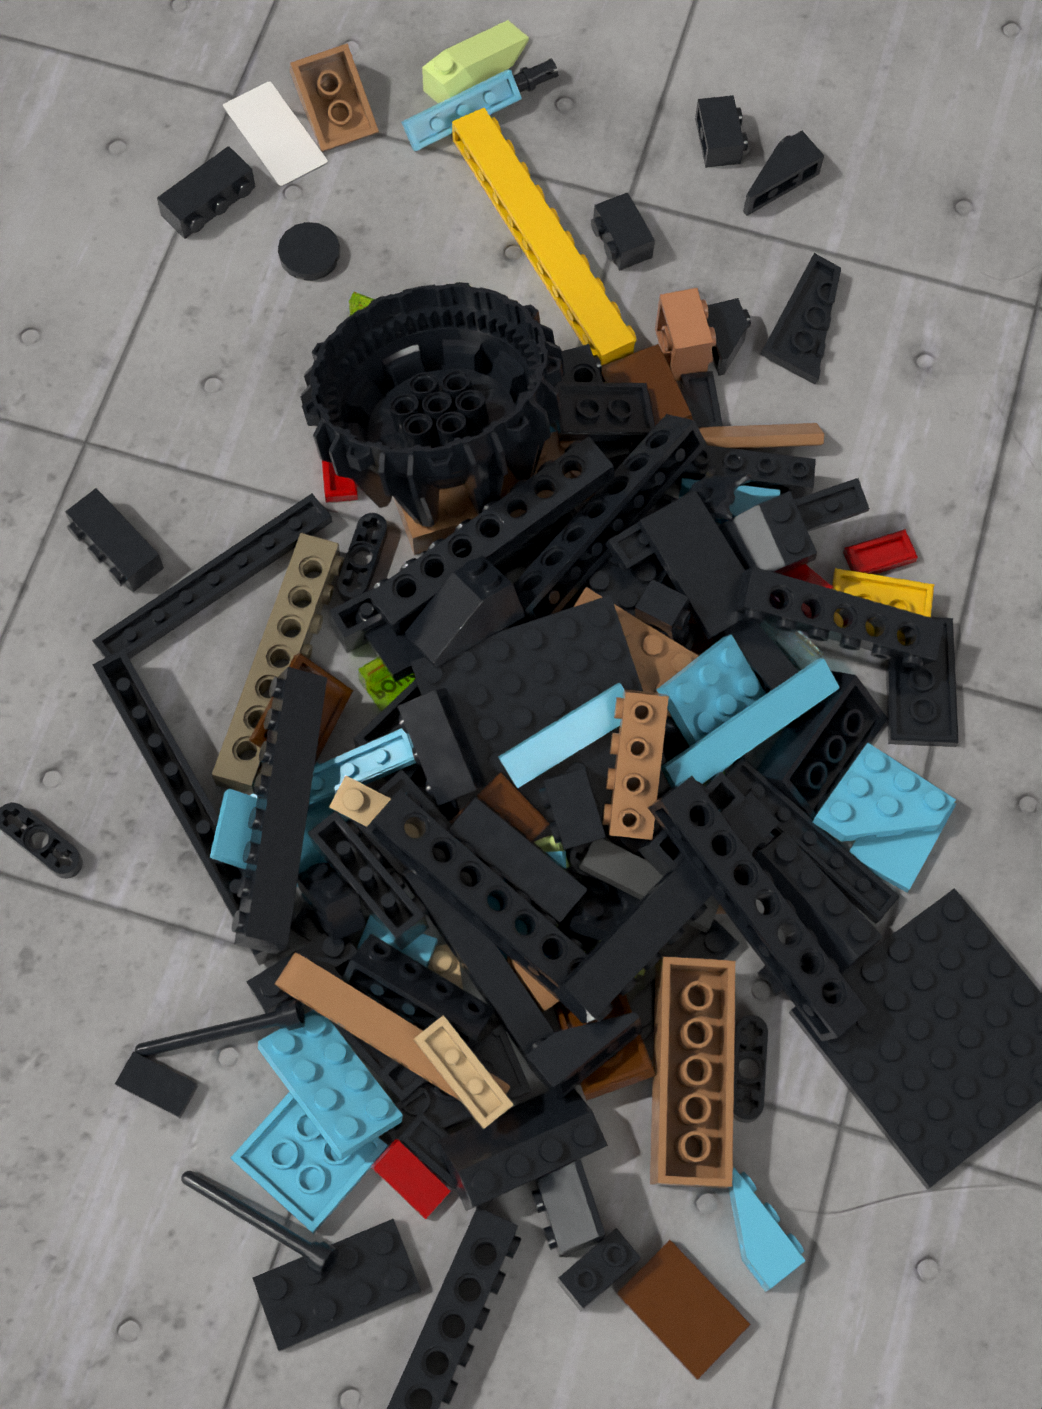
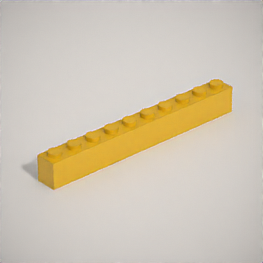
(542, 237)

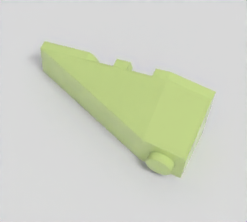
(473, 61)

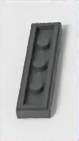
(633, 875)

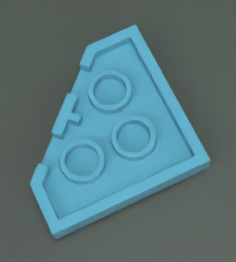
(881, 800)

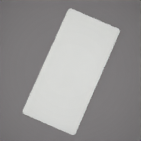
(275, 133)

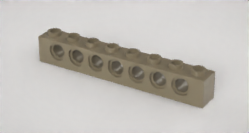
(309, 555)

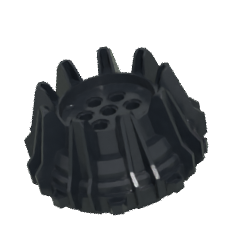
(434, 395)

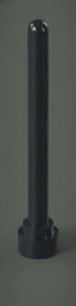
(287, 1016)
(317, 1255)

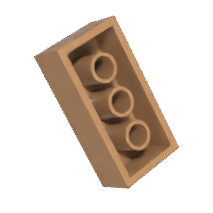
(652, 652)

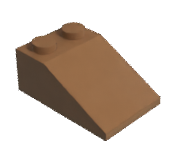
(333, 97)

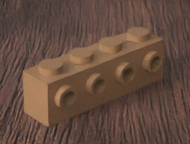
(637, 763)

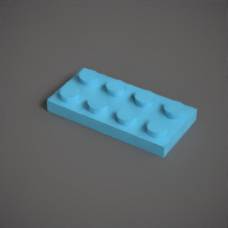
(330, 1084)

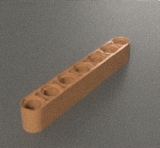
(361, 1017)

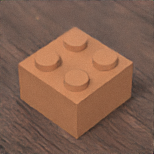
(684, 332)

